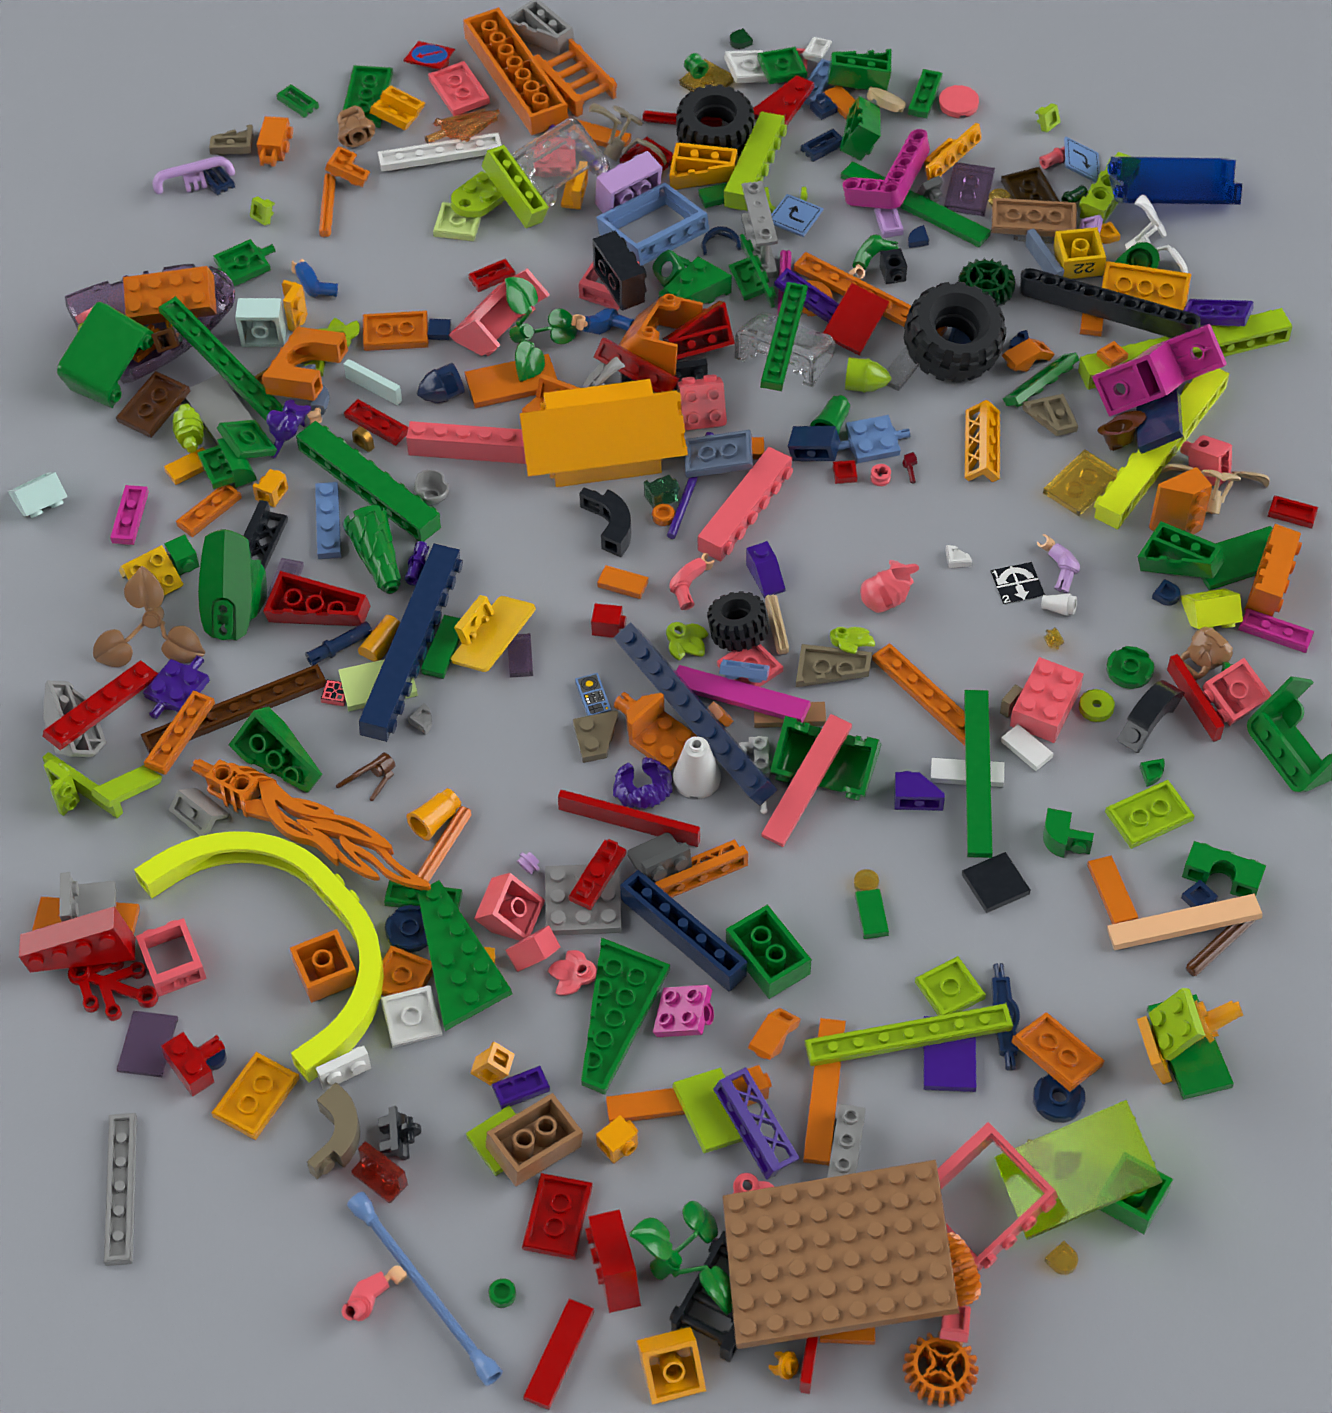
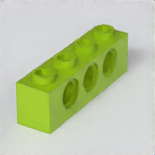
(1100, 196)

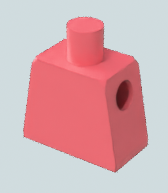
(1209, 454)

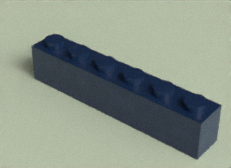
(683, 930)

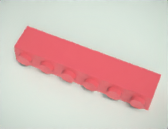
(465, 442)
(745, 504)

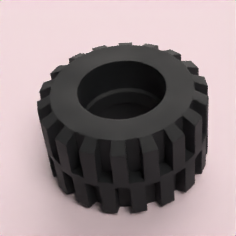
(738, 621)

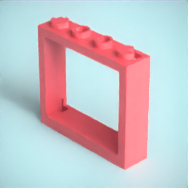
(1027, 1220)

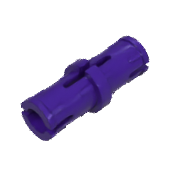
(416, 562)

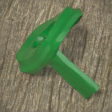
(678, 266)

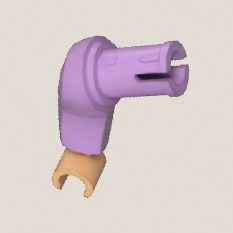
(1066, 562)

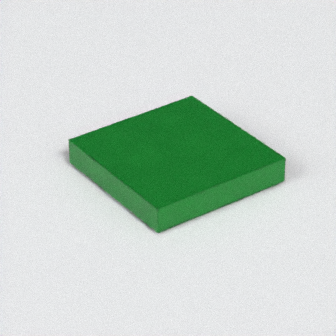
(782, 65)
(246, 439)

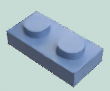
(737, 669)

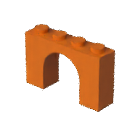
(303, 345)

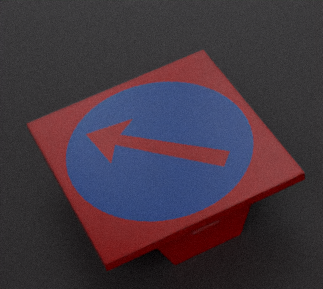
(429, 55)

